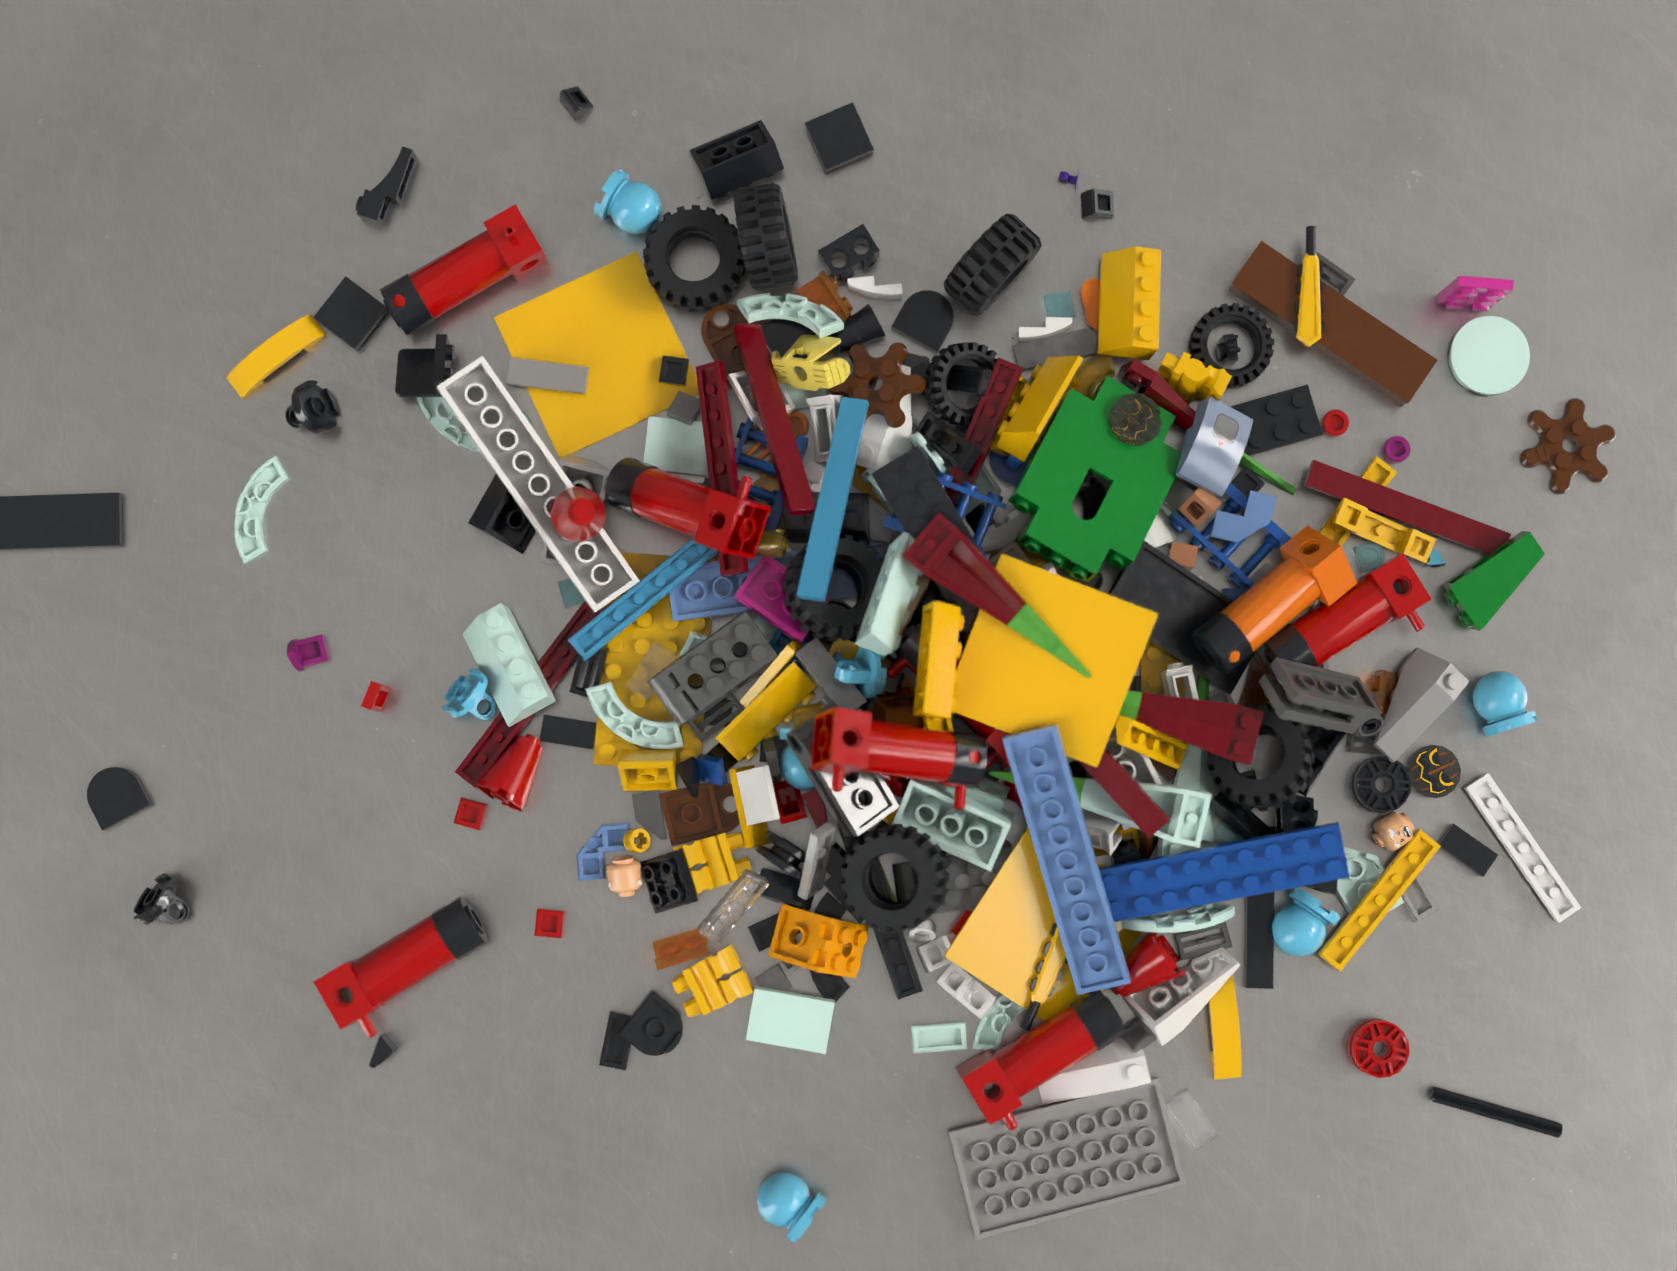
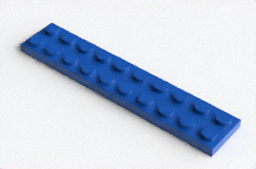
(1225, 871)

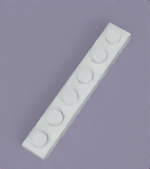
(1522, 847)

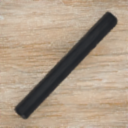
(1496, 1112)

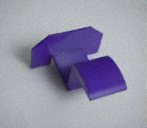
(1069, 178)

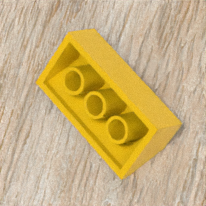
(1129, 303)
(1037, 405)
(937, 660)
(767, 712)

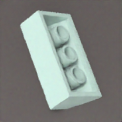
(890, 600)
(508, 664)
(968, 833)

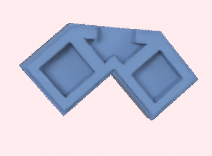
(1256, 516)
(592, 857)

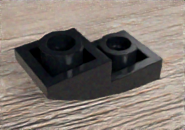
(784, 889)

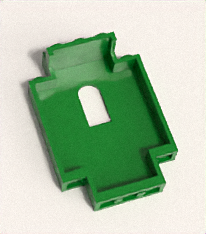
(1071, 445)

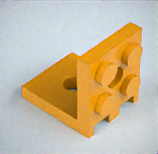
(820, 942)

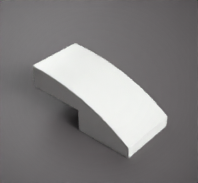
(866, 287)
(1051, 327)
(933, 952)
(966, 990)

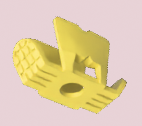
(813, 373)

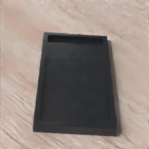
(1182, 607)

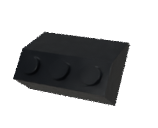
(737, 159)
(502, 517)
(855, 521)

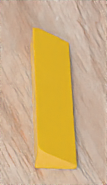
(1150, 742)

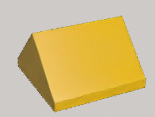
(648, 769)

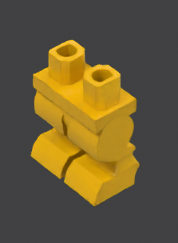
(1192, 379)
(719, 862)
(705, 983)

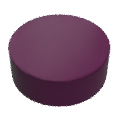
(1396, 449)

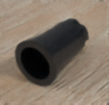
(858, 329)

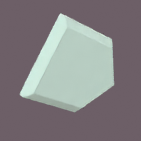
(1363, 872)

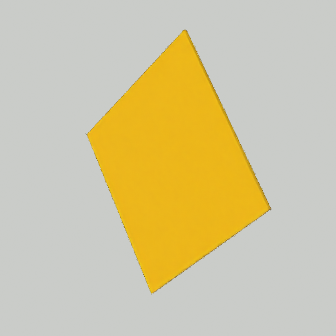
(615, 329)
(1024, 687)
(1010, 930)

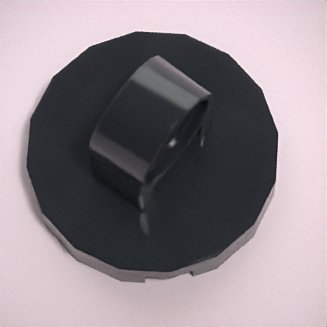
(313, 408)
(157, 902)

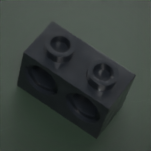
(844, 248)
(1296, 814)

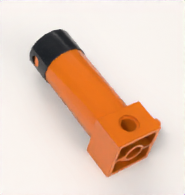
(1310, 572)

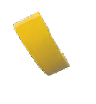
(274, 353)
(1383, 531)
(1225, 1032)

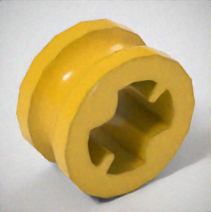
(628, 840)

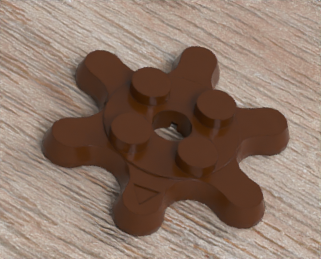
(895, 383)
(1550, 446)

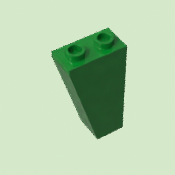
(1492, 580)

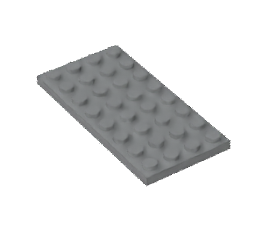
(1067, 1159)

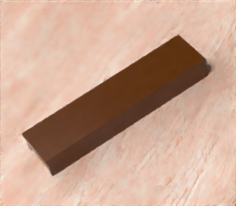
(1350, 333)

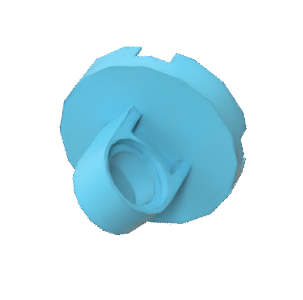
(864, 671)
(467, 693)

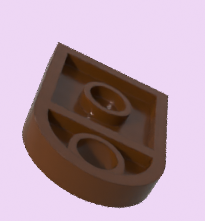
(721, 339)
(698, 817)

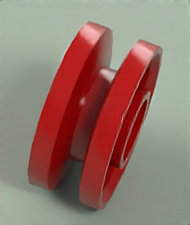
(1394, 1052)

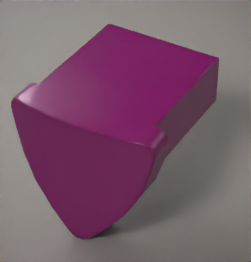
(307, 652)

